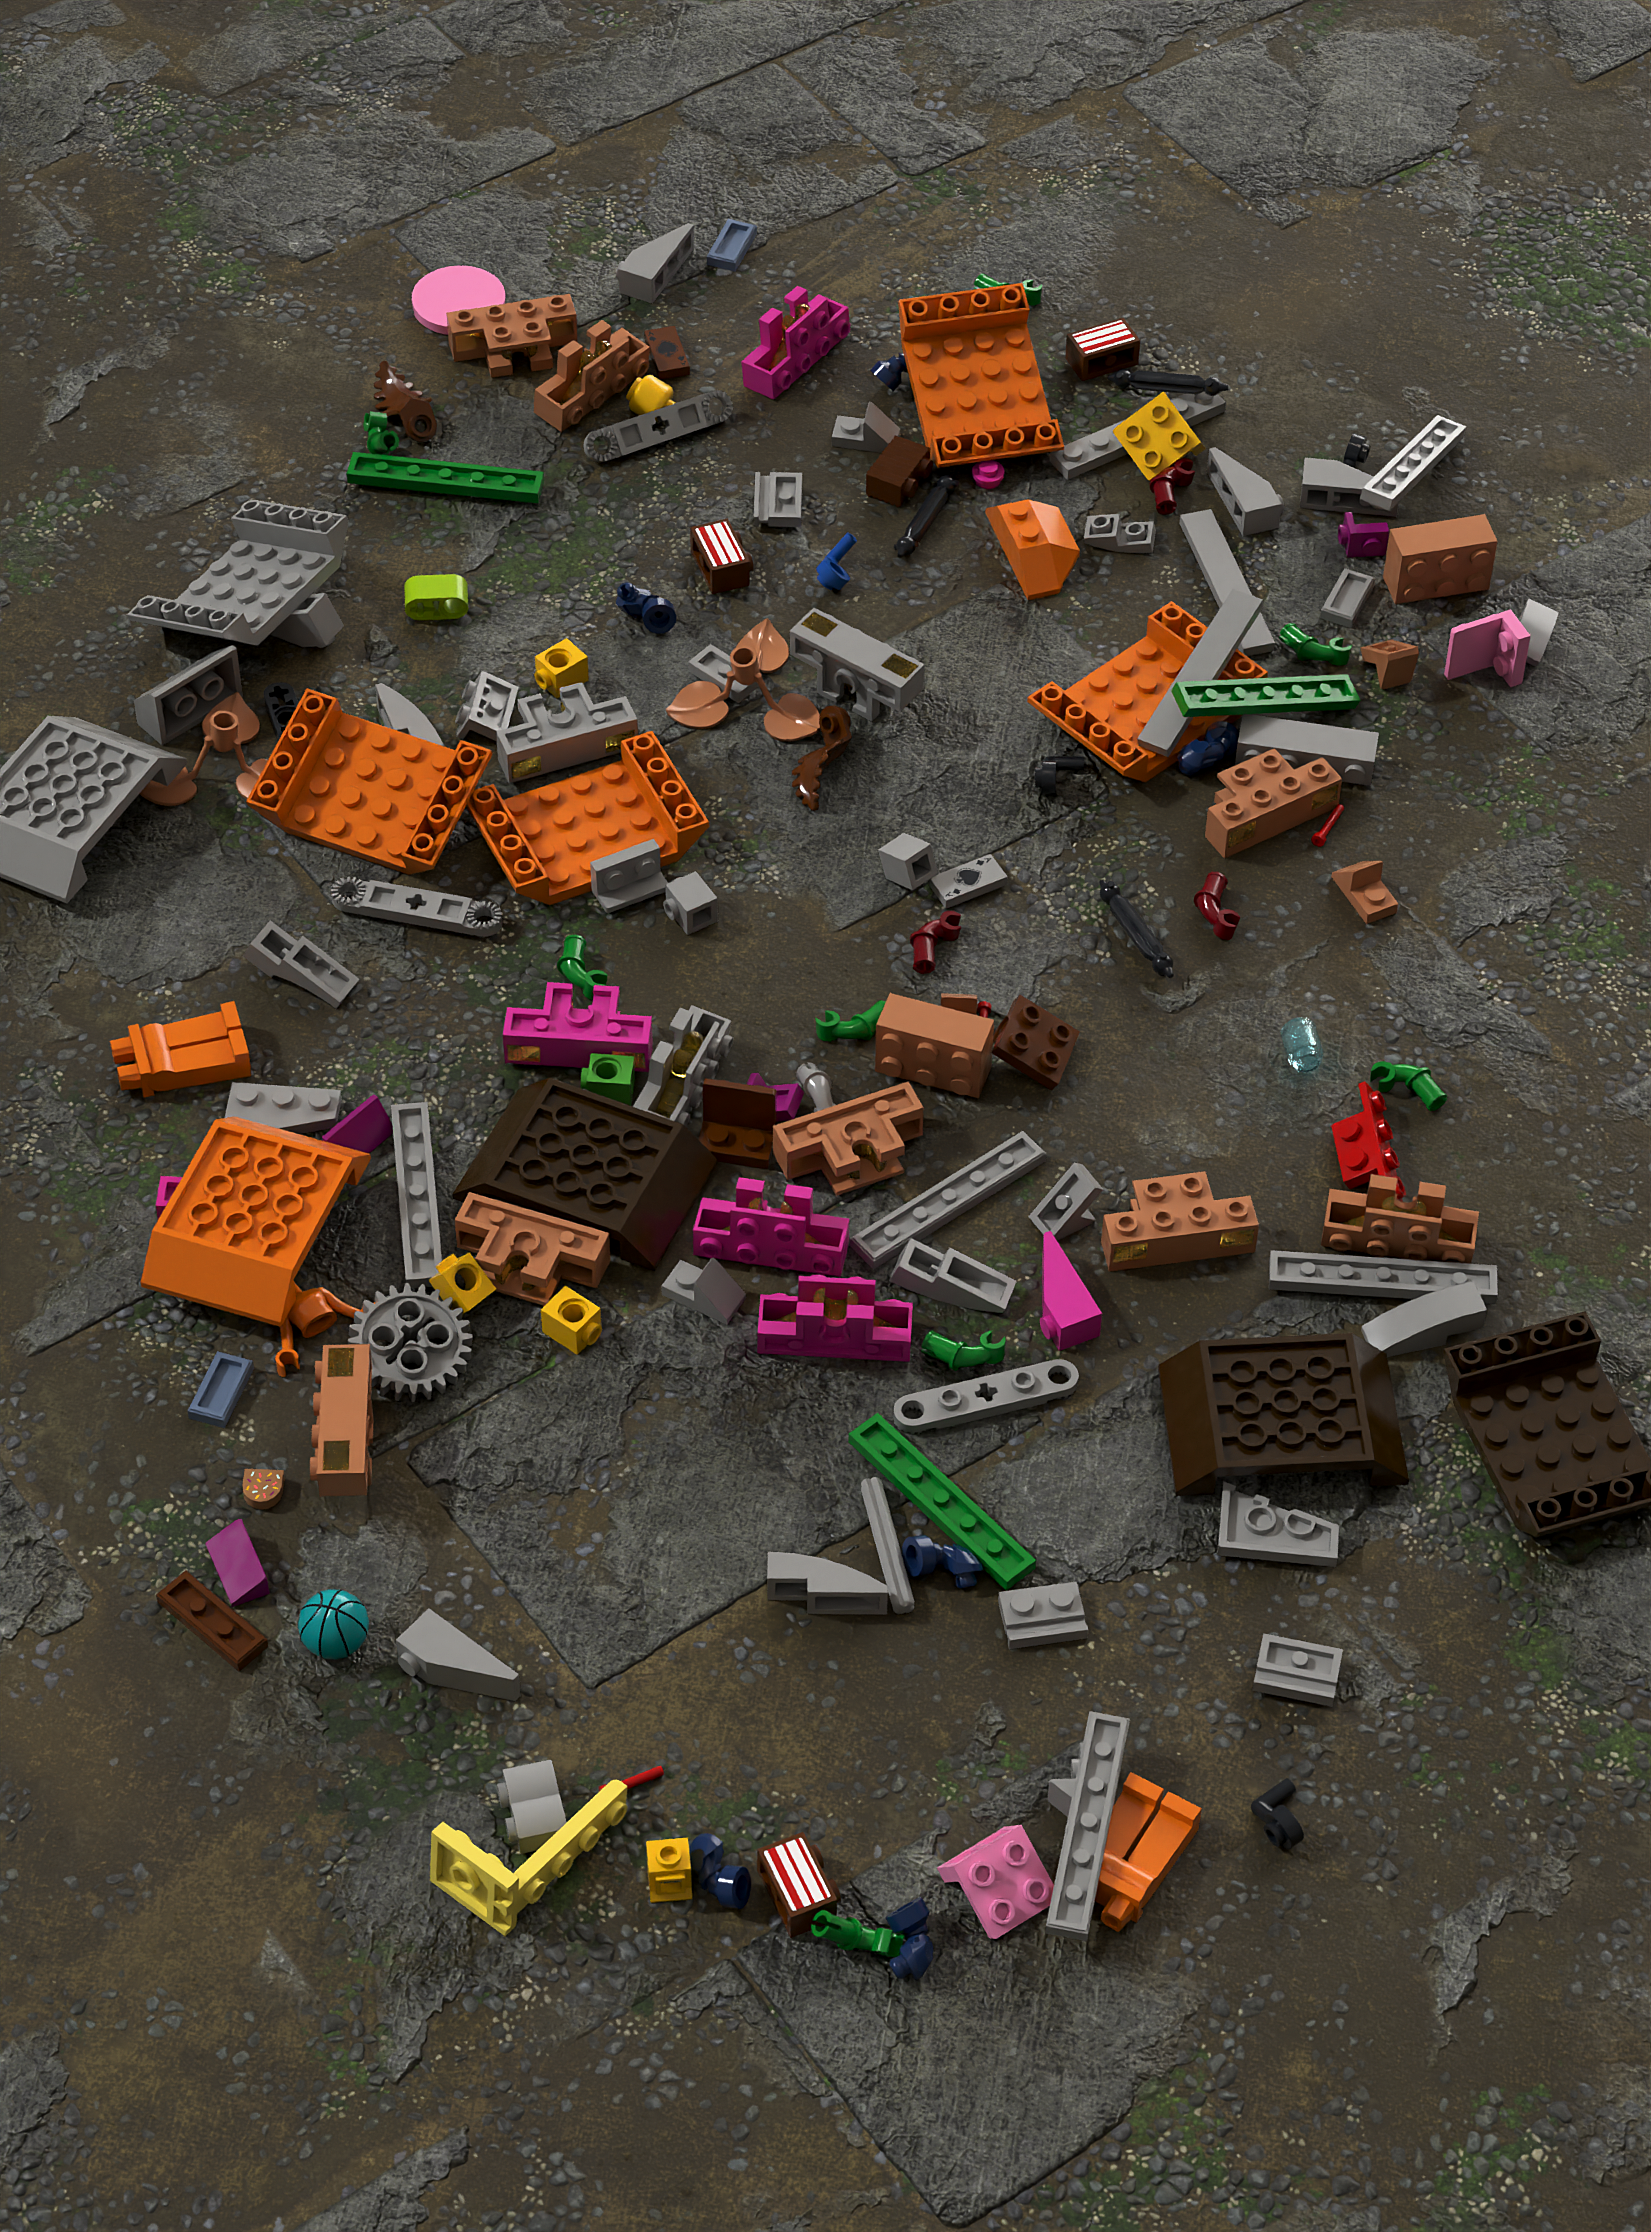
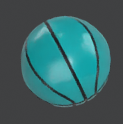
(333, 1624)

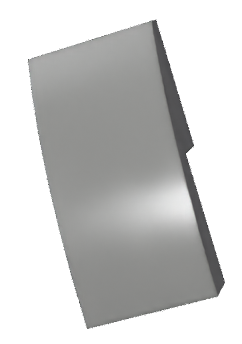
(1112, 535)
(1539, 623)

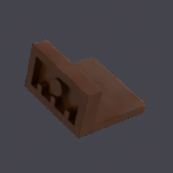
(739, 1122)

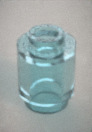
(1302, 1044)

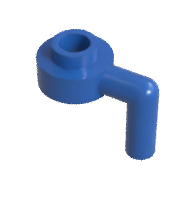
(830, 572)

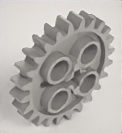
(435, 1361)

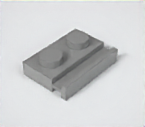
(778, 499)
(1043, 1615)
(1297, 1669)

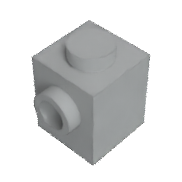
(908, 861)
(691, 903)

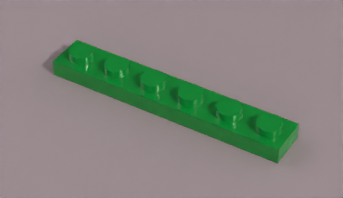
(445, 477)
(1265, 695)
(942, 1501)

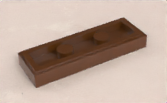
(212, 1620)

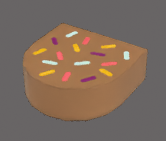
(263, 1487)

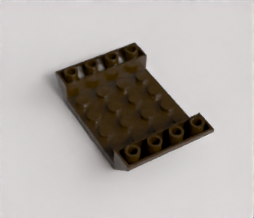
(593, 1166)
(1280, 1410)
(1549, 1425)

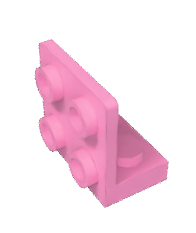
(1489, 642)
(1001, 1880)

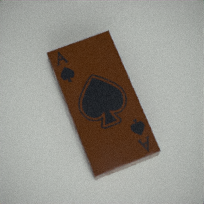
(667, 352)

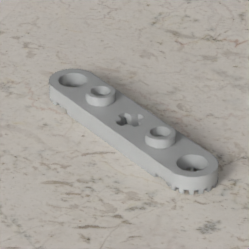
(638, 433)
(437, 908)
(962, 1400)

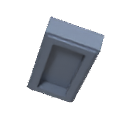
(731, 245)
(220, 1389)

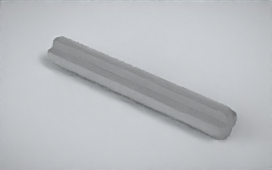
(887, 1545)

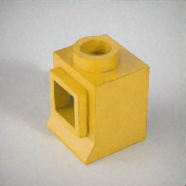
(669, 1870)

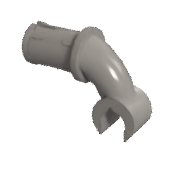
(816, 1085)

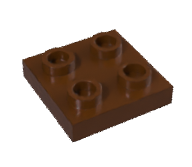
(1034, 1042)

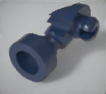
(890, 371)
(656, 612)
(1219, 742)
(922, 1556)
(730, 1885)
(918, 1949)

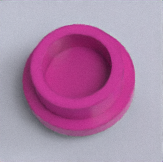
(988, 474)

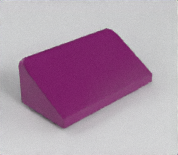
(362, 1128)
(237, 1564)

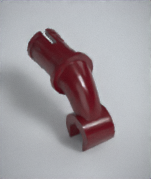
(1165, 481)
(1209, 904)
(926, 938)

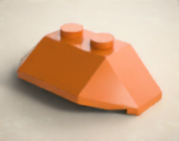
(1035, 545)

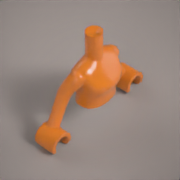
(312, 1314)

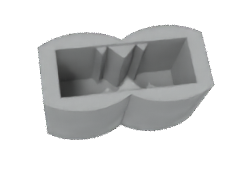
(533, 1804)

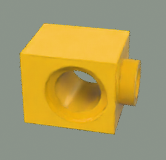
(561, 667)
(476, 1281)
(571, 1320)

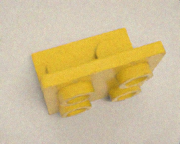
(1157, 436)

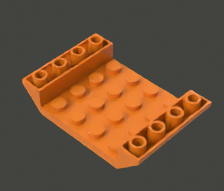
(976, 376)
(1120, 697)
(366, 786)
(558, 829)
(247, 1218)

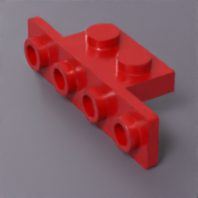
(1365, 1145)

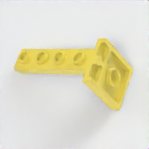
(495, 1892)

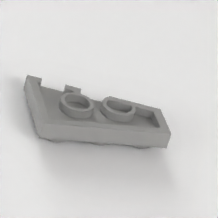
(285, 1107)
(1267, 1532)

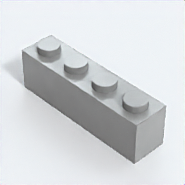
(1299, 743)

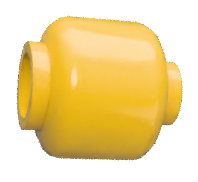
(649, 395)

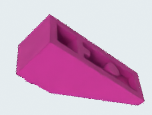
(1067, 1306)

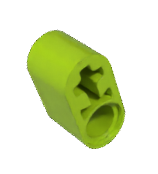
(436, 597)

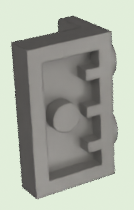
(486, 706)
(628, 876)

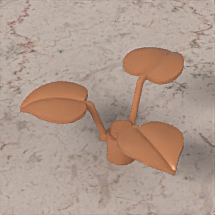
(763, 650)
(224, 728)

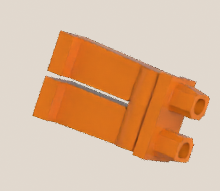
(183, 1052)
(1141, 1848)

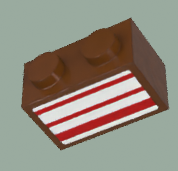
(1102, 349)
(720, 556)
(797, 1882)

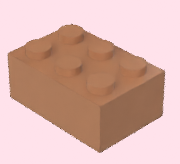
(1440, 559)
(934, 1045)

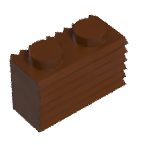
(898, 471)

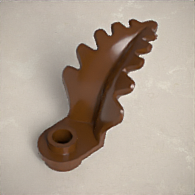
(404, 402)
(836, 733)

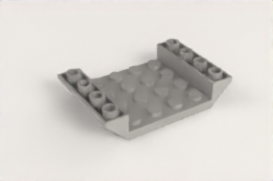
(261, 577)
(65, 795)

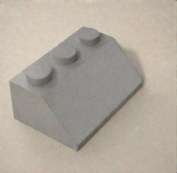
(189, 695)

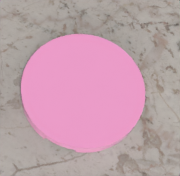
(453, 290)

